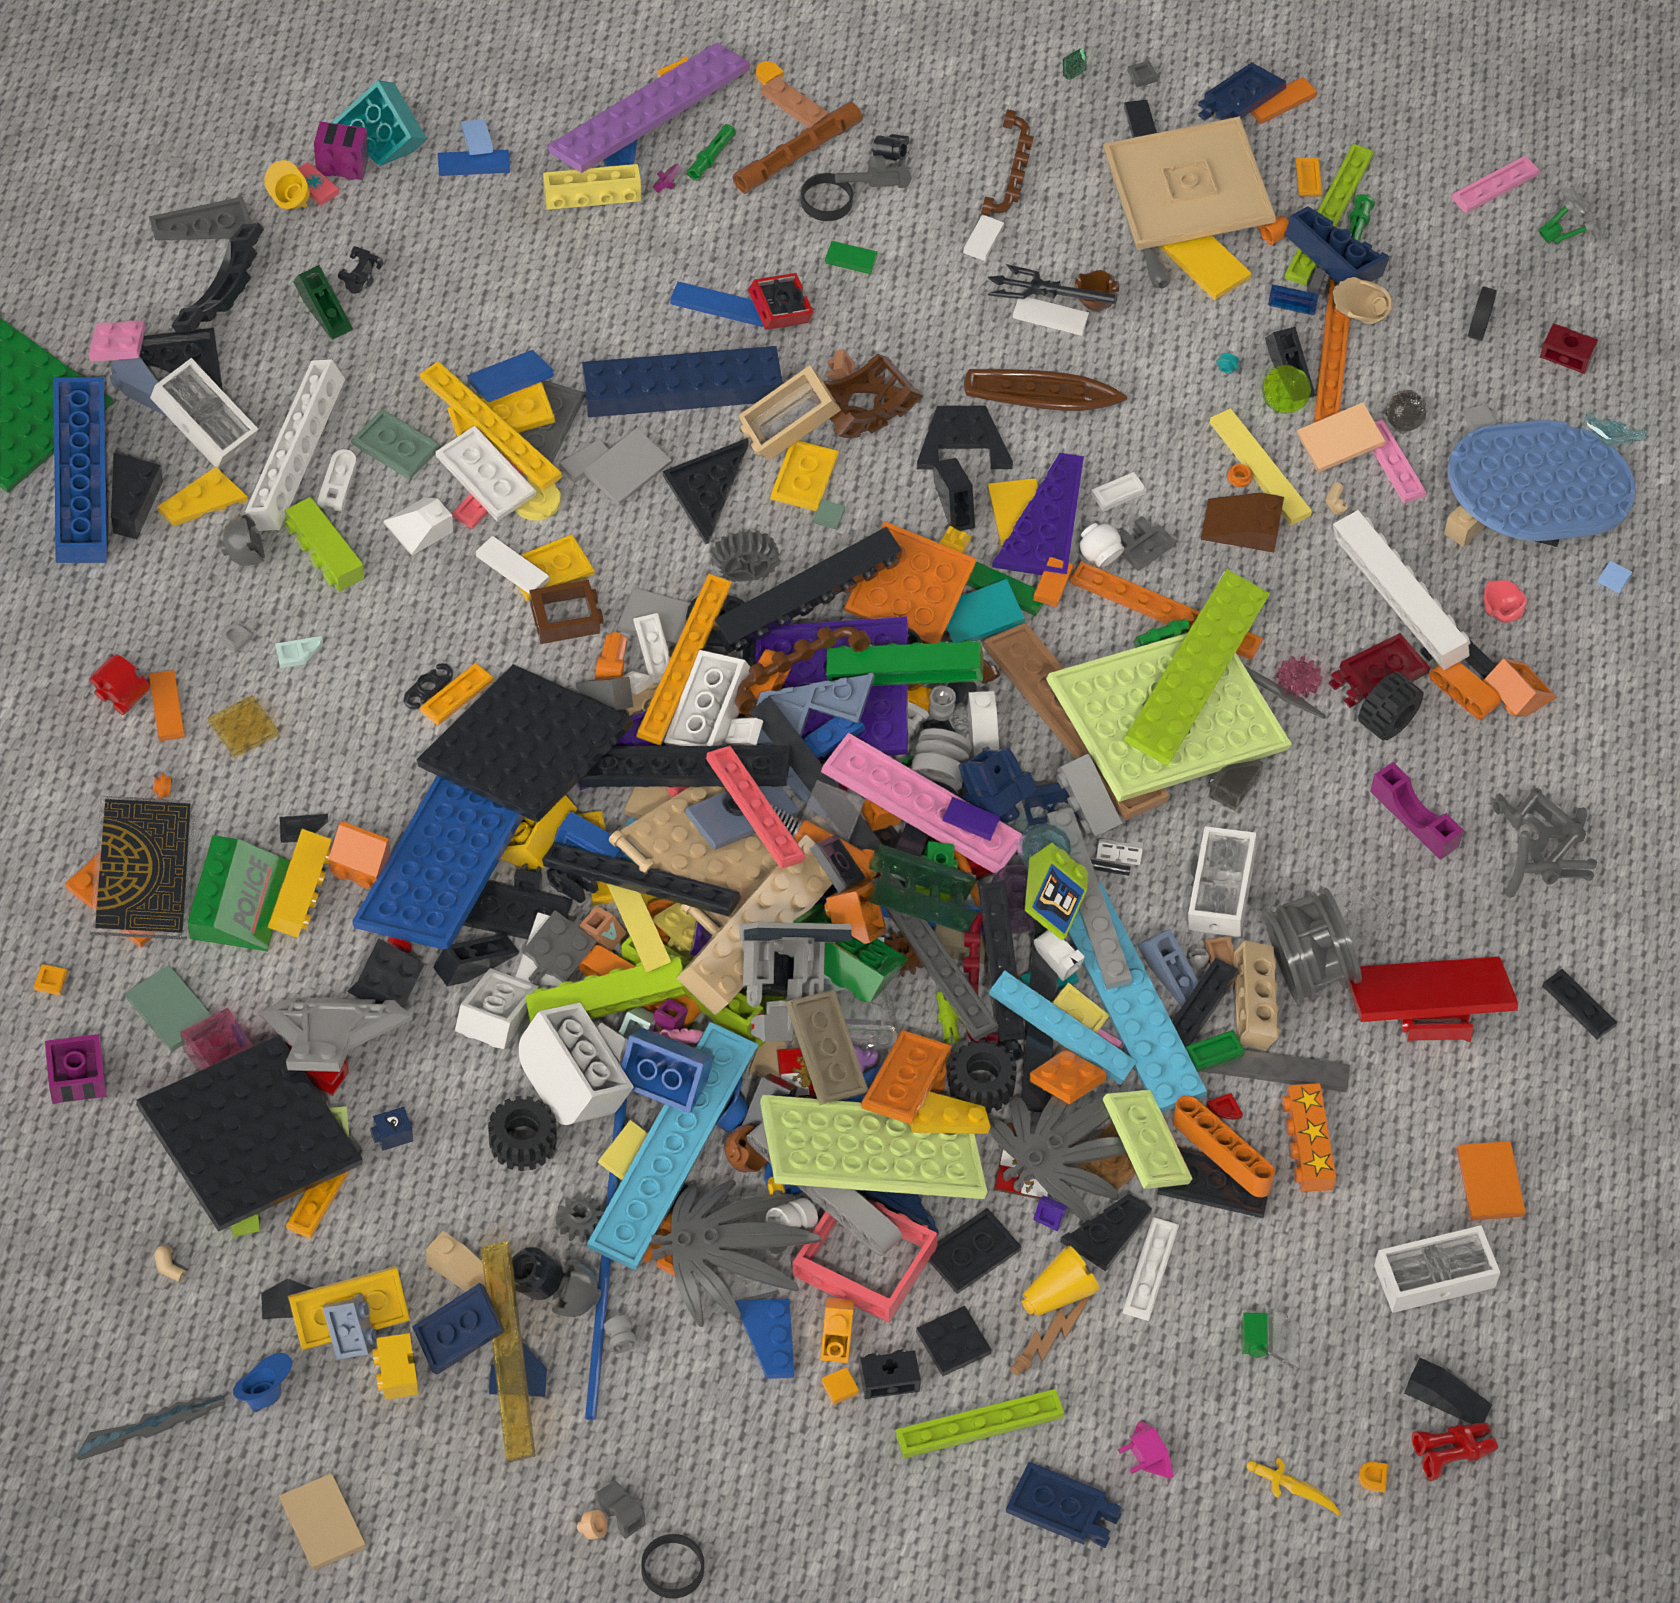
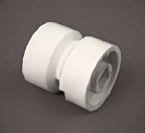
(797, 1214)

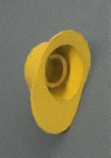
(287, 185)

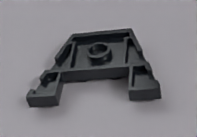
(963, 429)

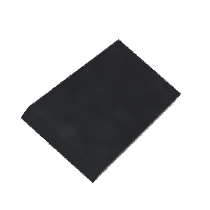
(513, 909)
(1213, 1187)

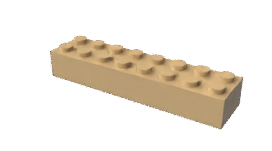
(781, 897)

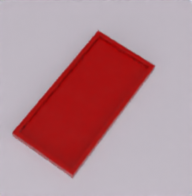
(1433, 989)

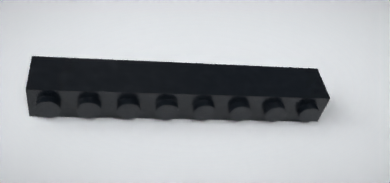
(807, 590)

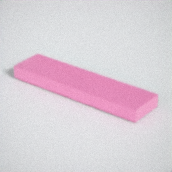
(1495, 184)
(1397, 467)

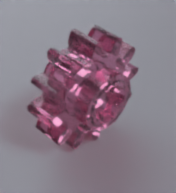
(1299, 677)

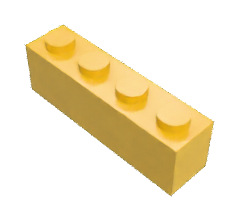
(300, 883)

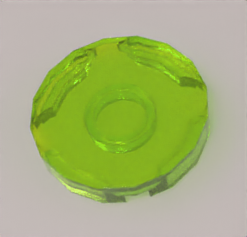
(1286, 389)

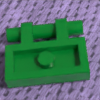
(1154, 635)

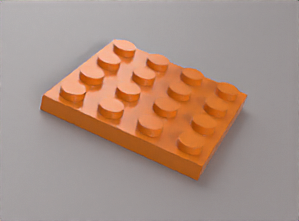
(921, 586)

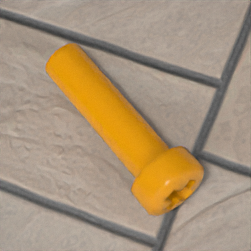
(664, 70)

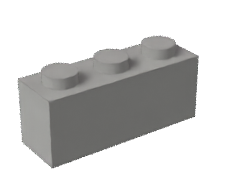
(1088, 796)

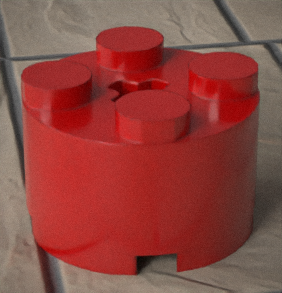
(119, 683)

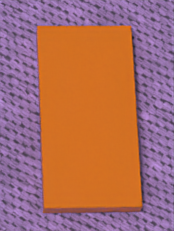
(906, 1077)

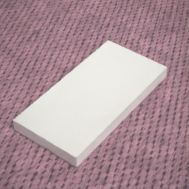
(486, 473)

